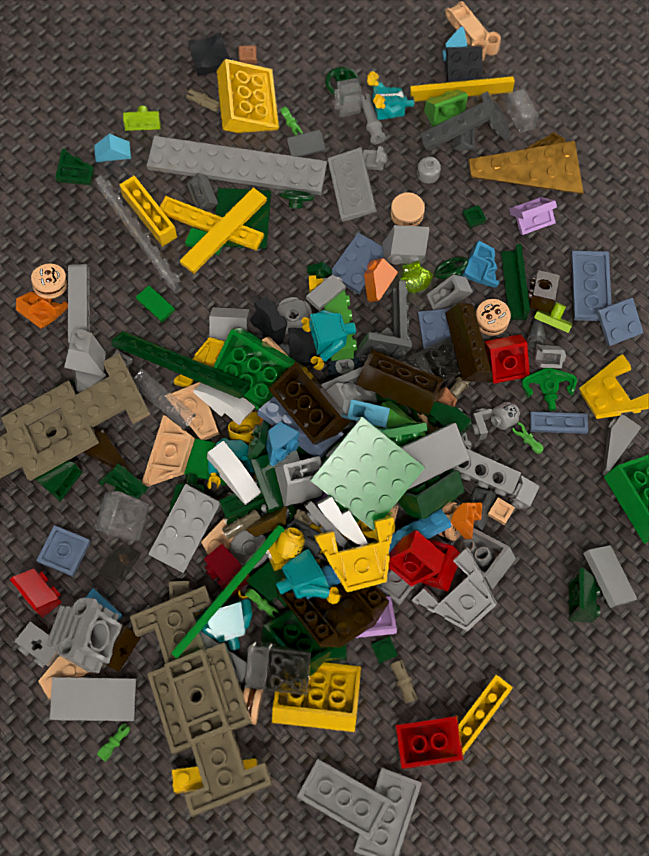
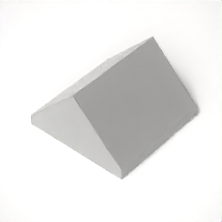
(224, 319)

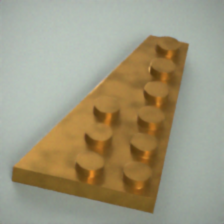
(538, 167)

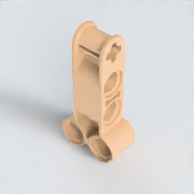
(474, 31)

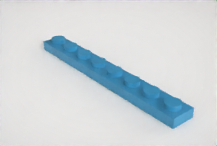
(428, 527)

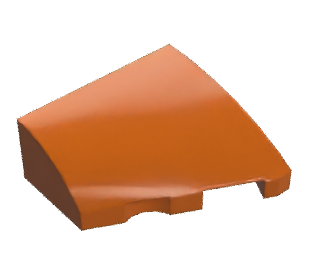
(39, 309)
(464, 518)

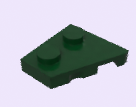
(124, 482)

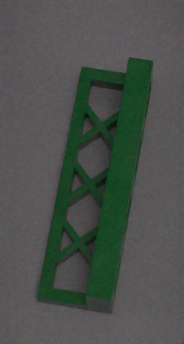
(515, 283)
(234, 507)

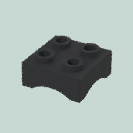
(208, 53)
(464, 63)
(269, 320)
(302, 347)

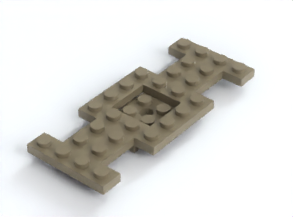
(74, 421)
(205, 723)

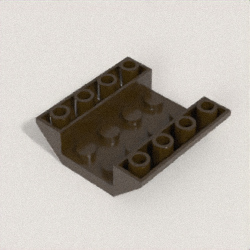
(340, 622)

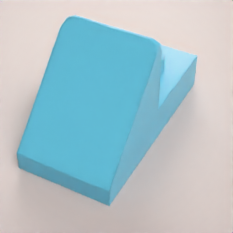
(372, 413)

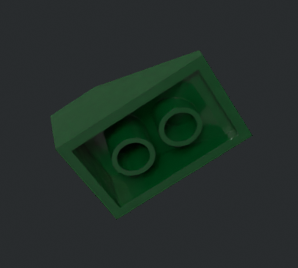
(583, 597)

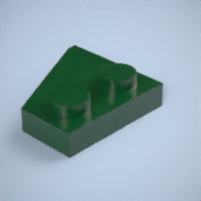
(73, 170)

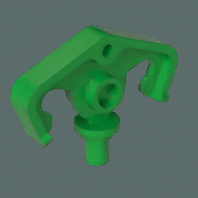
(549, 384)

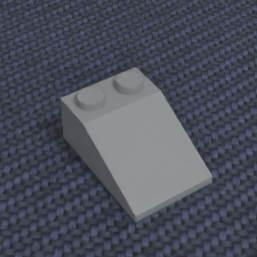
(490, 555)

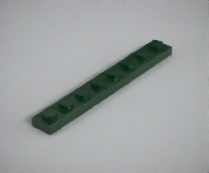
(181, 364)

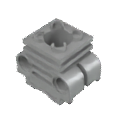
(85, 634)

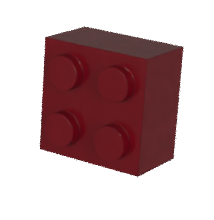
(224, 567)

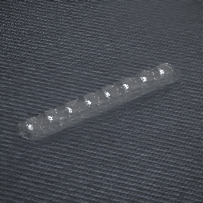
(135, 229)

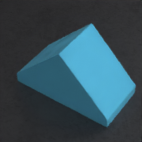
(112, 148)

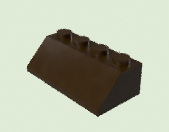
(468, 343)
(399, 382)
(309, 404)

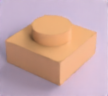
(501, 511)

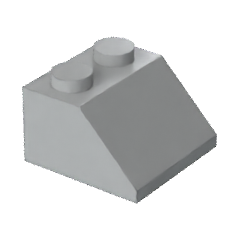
(405, 244)
(85, 353)

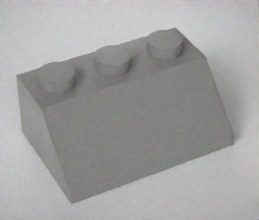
(344, 392)

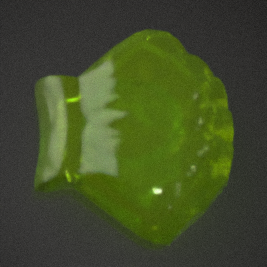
(416, 277)

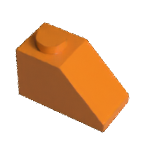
(378, 278)

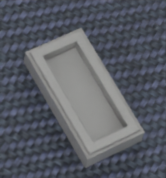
(325, 292)

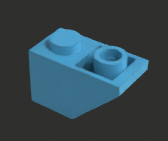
(281, 442)

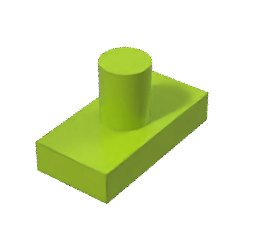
(142, 119)
(554, 319)

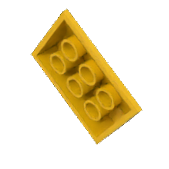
(246, 97)
(329, 701)

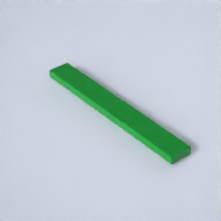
(227, 592)

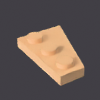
(204, 422)

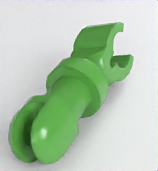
(291, 121)
(528, 438)
(261, 602)
(106, 751)

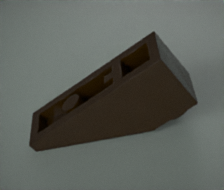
(105, 451)

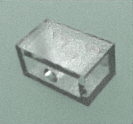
(348, 97)
(522, 110)

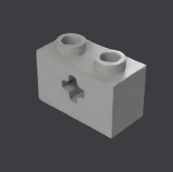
(30, 638)

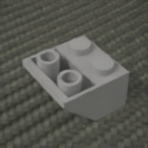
(296, 483)

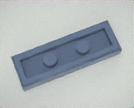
(559, 422)

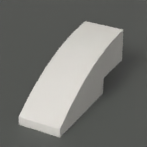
(224, 403)
(233, 472)
(342, 520)

